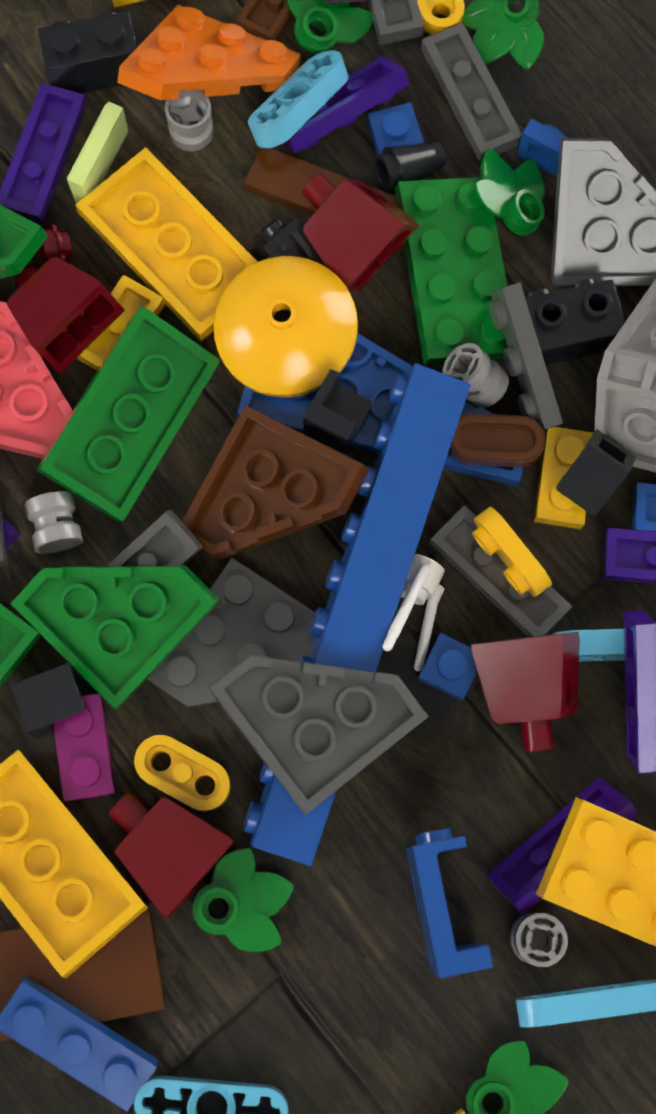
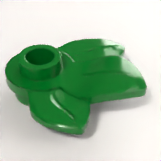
(334, 20)
(504, 31)
(512, 193)
(251, 902)
(520, 1085)

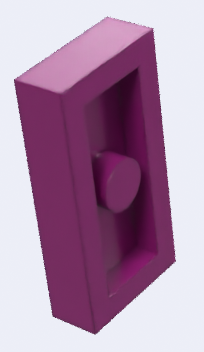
(85, 753)

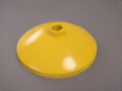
(293, 354)

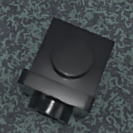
(285, 240)

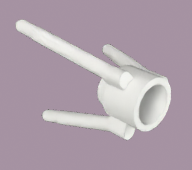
(420, 585)

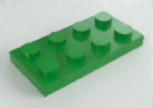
(452, 266)
(129, 414)

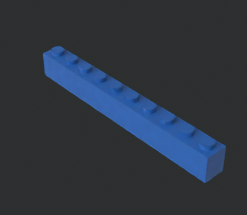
(371, 573)

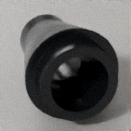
(407, 163)

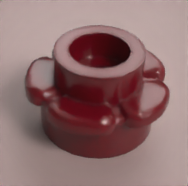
(56, 245)

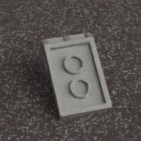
(628, 385)

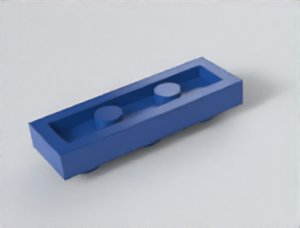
(76, 1043)

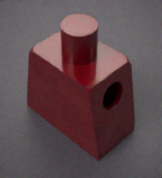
(354, 229)
(61, 310)
(530, 683)
(167, 849)

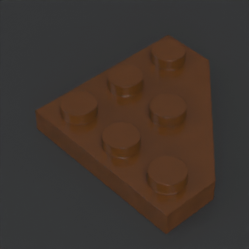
(269, 486)

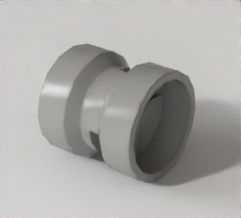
(181, 118)
(475, 367)
(53, 522)
(527, 937)

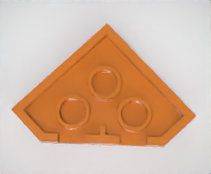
(207, 55)

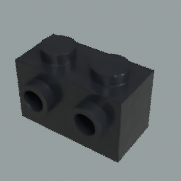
(87, 52)
(575, 319)

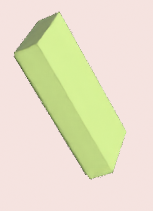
(98, 151)

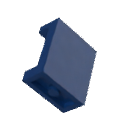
(442, 954)

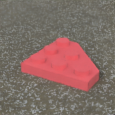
(30, 399)

